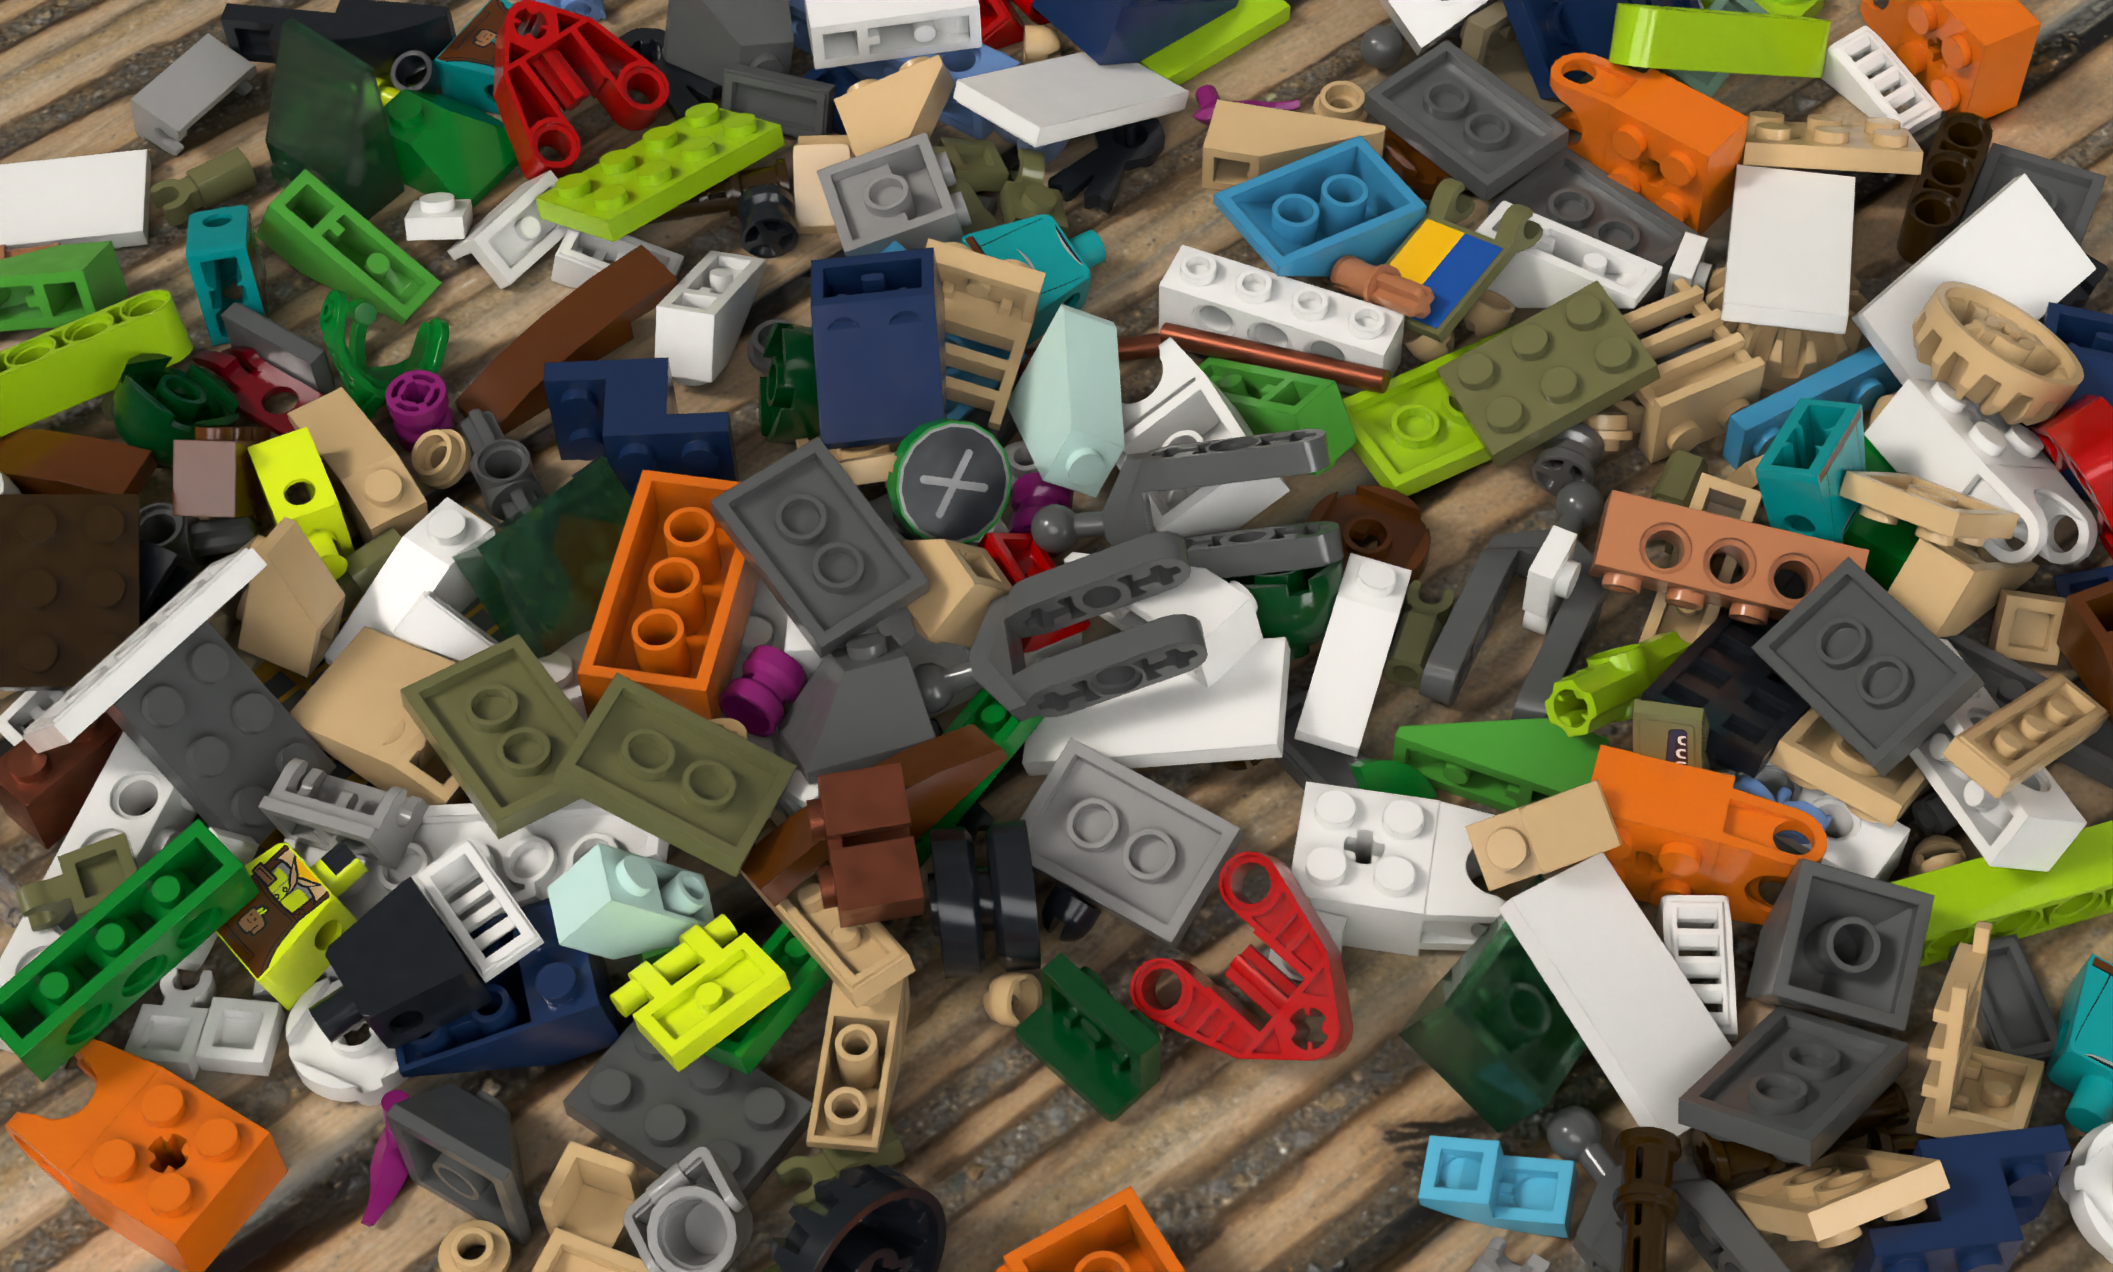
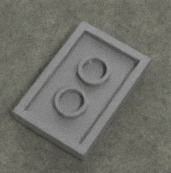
(1126, 842)

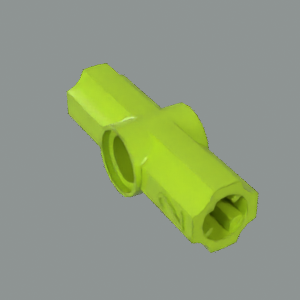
(1611, 684)

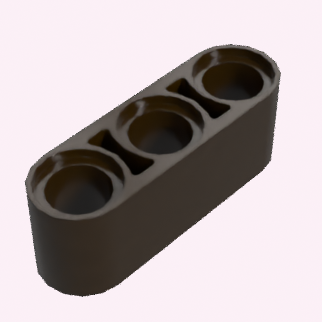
(1944, 184)

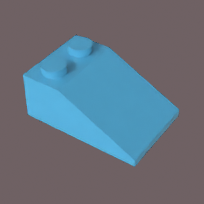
(1324, 209)

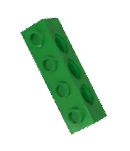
(122, 949)

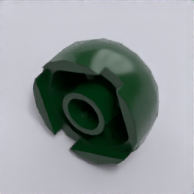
(789, 391)
(166, 404)
(1295, 603)

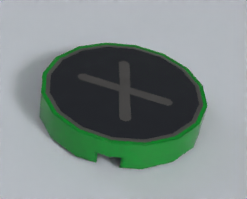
(949, 481)

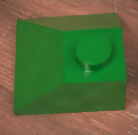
(448, 145)

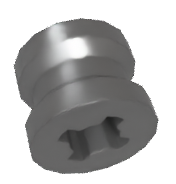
(1568, 458)

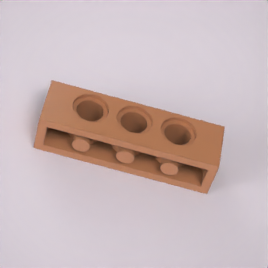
(1697, 536)

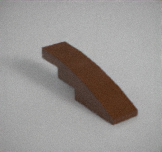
(578, 328)
(73, 463)
(935, 781)

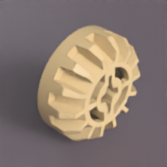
(1791, 352)
(1995, 354)

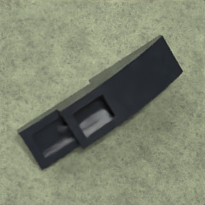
(365, 28)

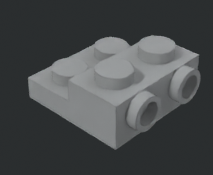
(894, 197)

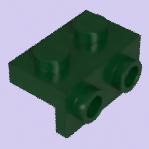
(1092, 1039)

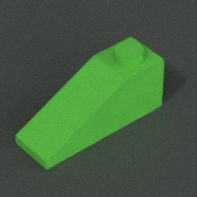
(343, 249)
(58, 285)
(1284, 401)
(1499, 760)

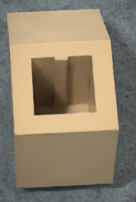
(896, 105)
(959, 592)
(292, 604)

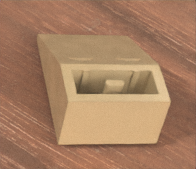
(361, 718)

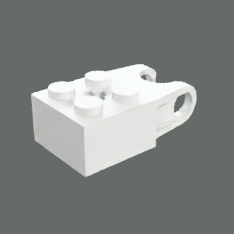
(1185, 411)
(1984, 457)
(1392, 869)

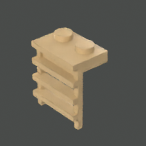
(988, 304)
(1698, 387)
(1966, 1084)

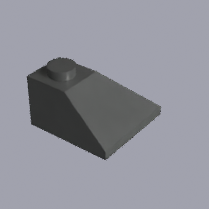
(713, 33)
(856, 709)
(1842, 947)
(465, 1155)

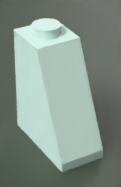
(1072, 402)

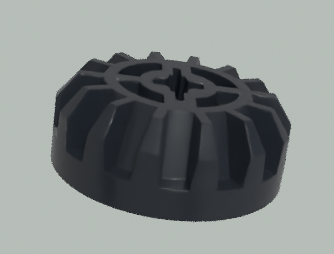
(898, 1229)

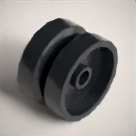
(984, 898)

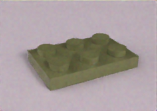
(1548, 373)
(499, 731)
(675, 774)

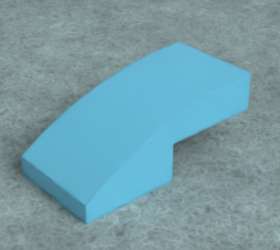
(1496, 1189)

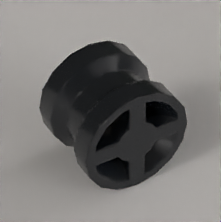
(767, 221)

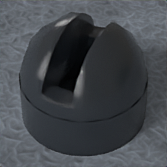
(417, 69)
(1072, 910)

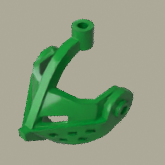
(369, 384)

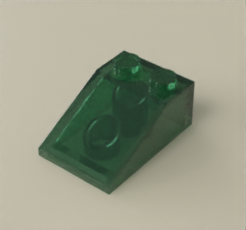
(330, 122)
(551, 559)
(1496, 1029)

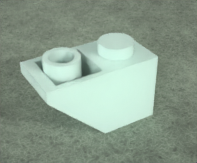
(626, 903)

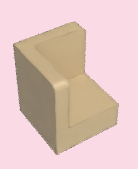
(590, 1195)

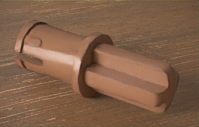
(1381, 286)

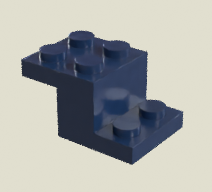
(1565, 27)
(633, 420)
(1974, 1225)

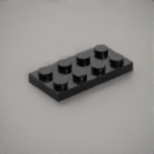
(1741, 695)

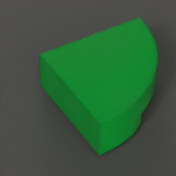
(1392, 777)

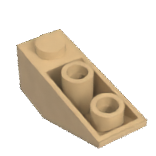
(1258, 139)
(858, 1069)

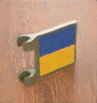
(1457, 260)

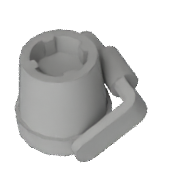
(690, 1223)

